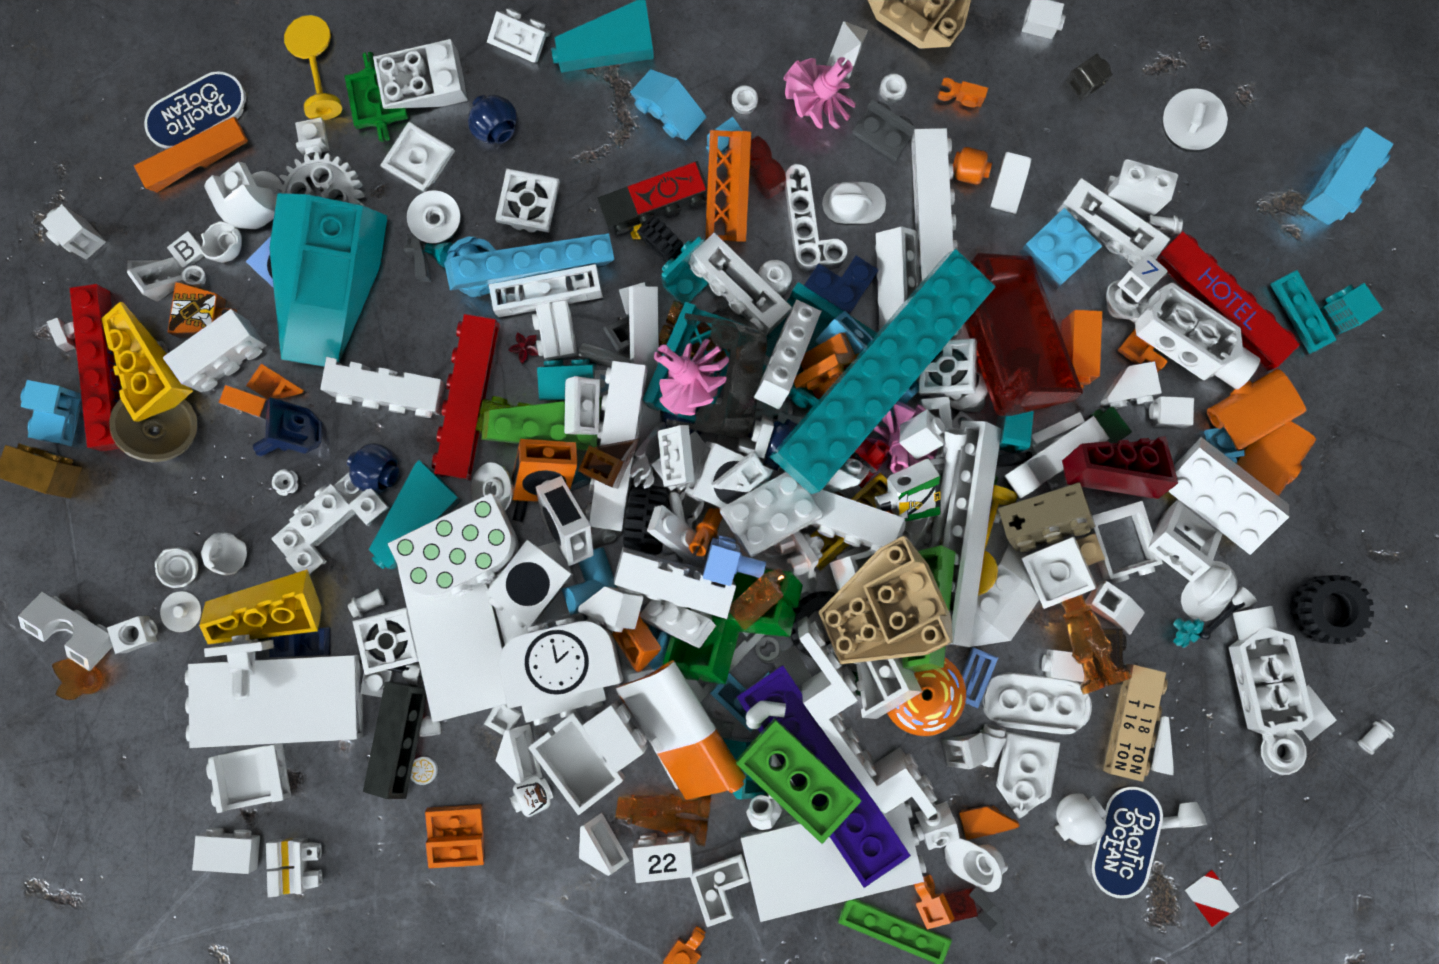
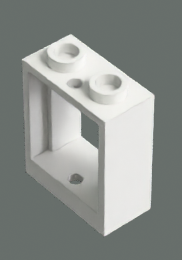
(1144, 533)
(1167, 542)

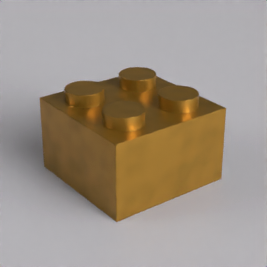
(39, 470)

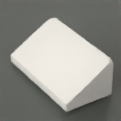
(582, 406)

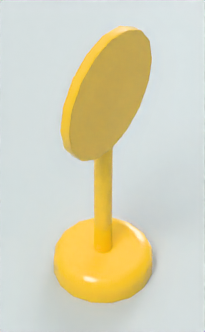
(307, 39)
(989, 566)

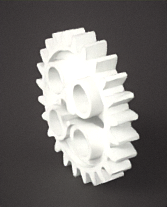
(340, 180)

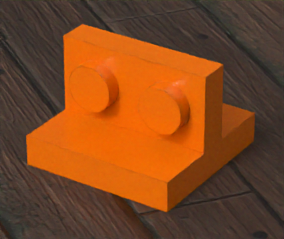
(825, 364)

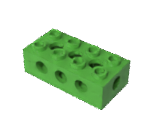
(797, 800)

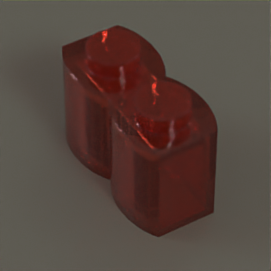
(768, 173)

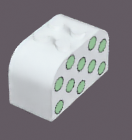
(457, 549)

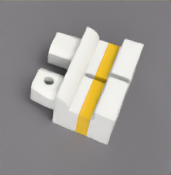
(290, 867)

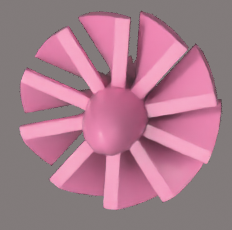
(817, 89)
(689, 380)
(891, 437)

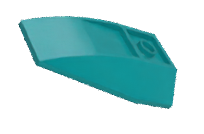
(322, 272)

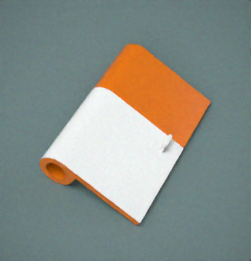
(682, 733)

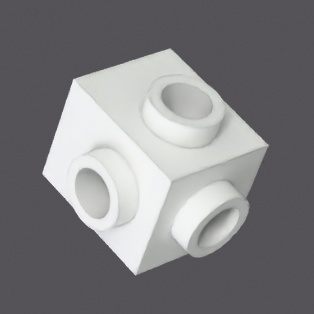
(937, 829)

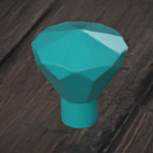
(438, 251)

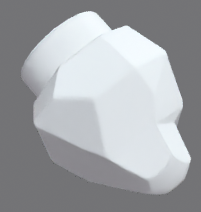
(763, 812)

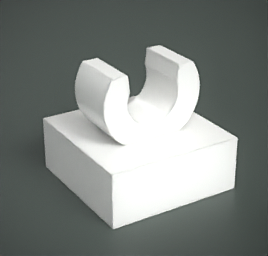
(62, 334)

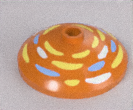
(941, 710)

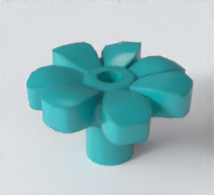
(1187, 631)

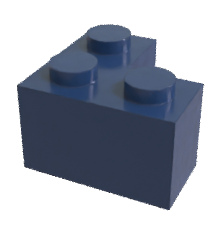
(846, 290)

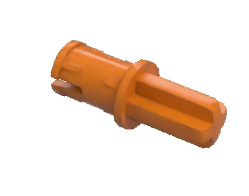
(706, 531)

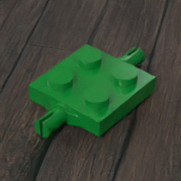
(366, 100)

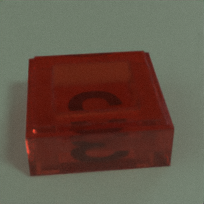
(961, 904)

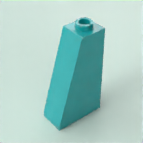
(607, 40)
(1015, 432)
(420, 502)

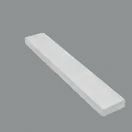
(643, 345)

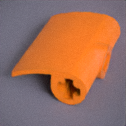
(1257, 409)
(1277, 456)

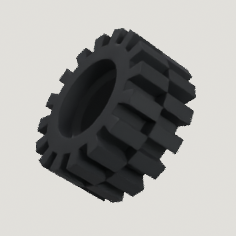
(660, 239)

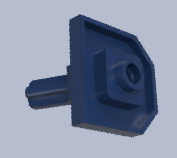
(289, 428)

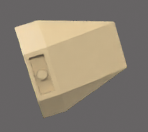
(923, 21)
(888, 609)

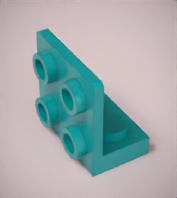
(679, 278)

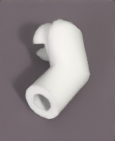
(762, 710)

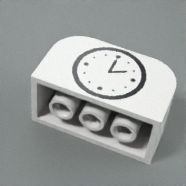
(558, 662)

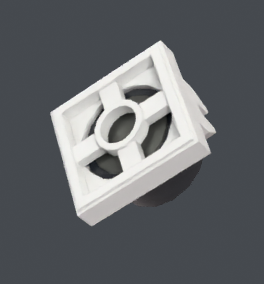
(528, 201)
(951, 371)
(386, 641)

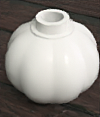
(1080, 819)

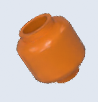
(971, 165)

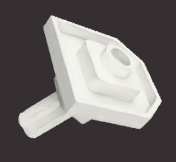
(240, 661)

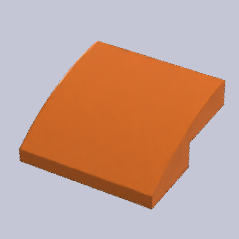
(455, 836)

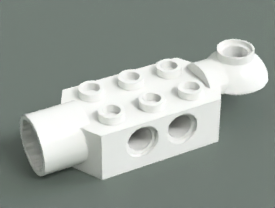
(1187, 332)
(1271, 687)

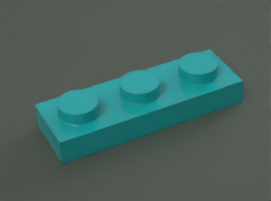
(1303, 312)

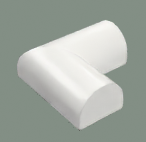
(711, 884)

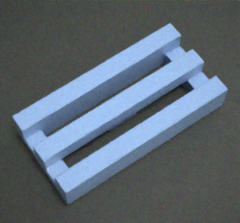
(986, 677)

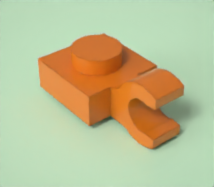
(965, 92)
(1139, 350)
(932, 906)
(686, 952)

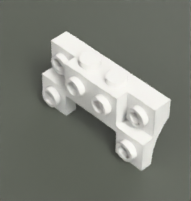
(322, 517)

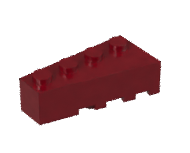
(1123, 467)

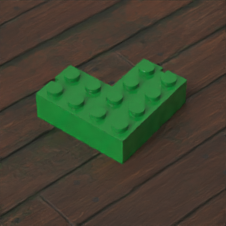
(714, 657)

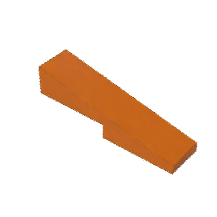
(186, 156)

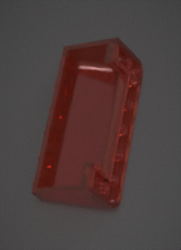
(1020, 339)

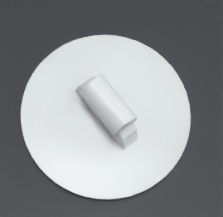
(1195, 119)

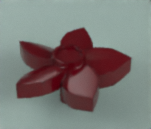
(524, 347)

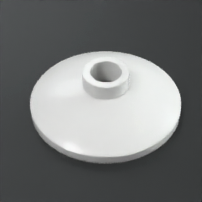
(427, 206)
(492, 479)

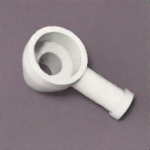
(1188, 816)

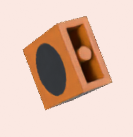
(540, 462)

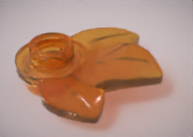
(76, 679)

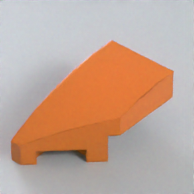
(271, 384)
(985, 821)

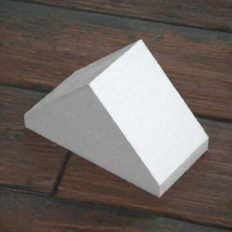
(964, 751)

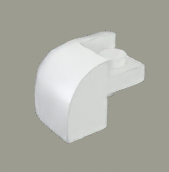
(239, 198)

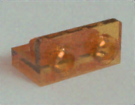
(758, 598)

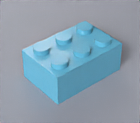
(1348, 176)

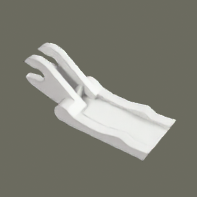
(645, 456)

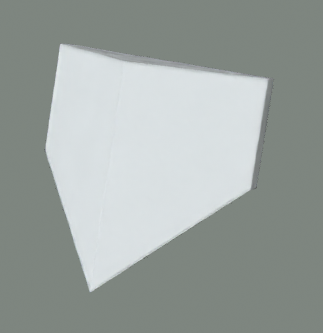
(155, 277)

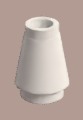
(993, 739)

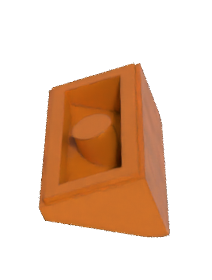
(637, 644)

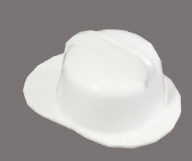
(854, 203)
(1209, 592)
(976, 863)

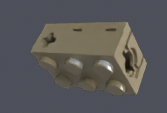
(1047, 518)

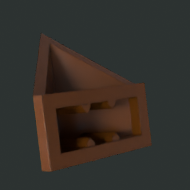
(608, 461)

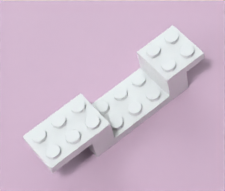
(832, 691)

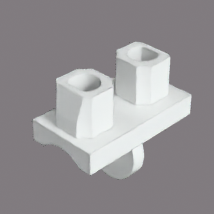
(805, 552)

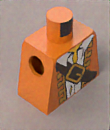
(193, 310)

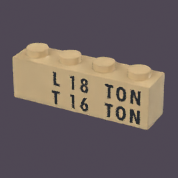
(1135, 723)

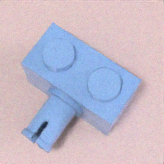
(726, 560)

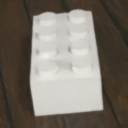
(1228, 496)

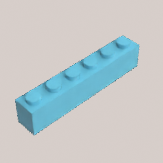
(527, 261)

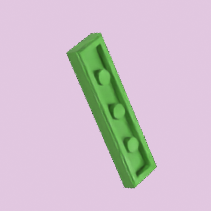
(895, 930)

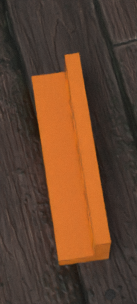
(736, 181)

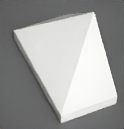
(848, 45)
(515, 755)
(600, 846)

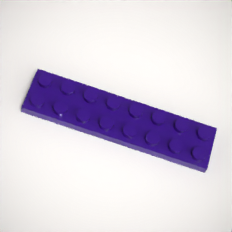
(865, 835)

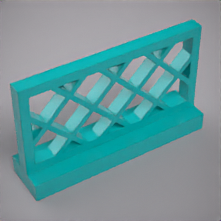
(680, 337)

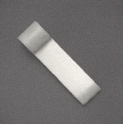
(807, 219)
(1049, 461)

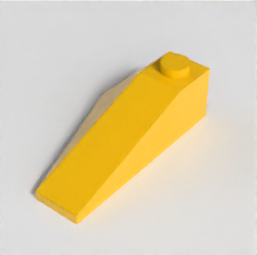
(144, 375)

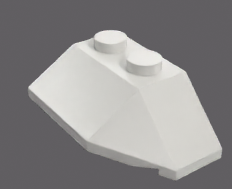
(1007, 603)

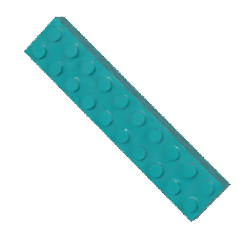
(882, 372)

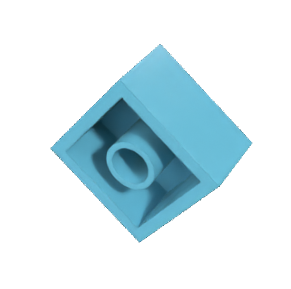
(1060, 248)

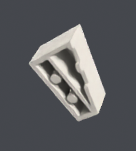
(885, 686)

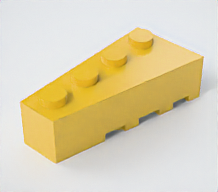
(263, 611)

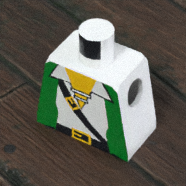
(912, 492)

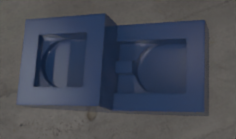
(301, 644)

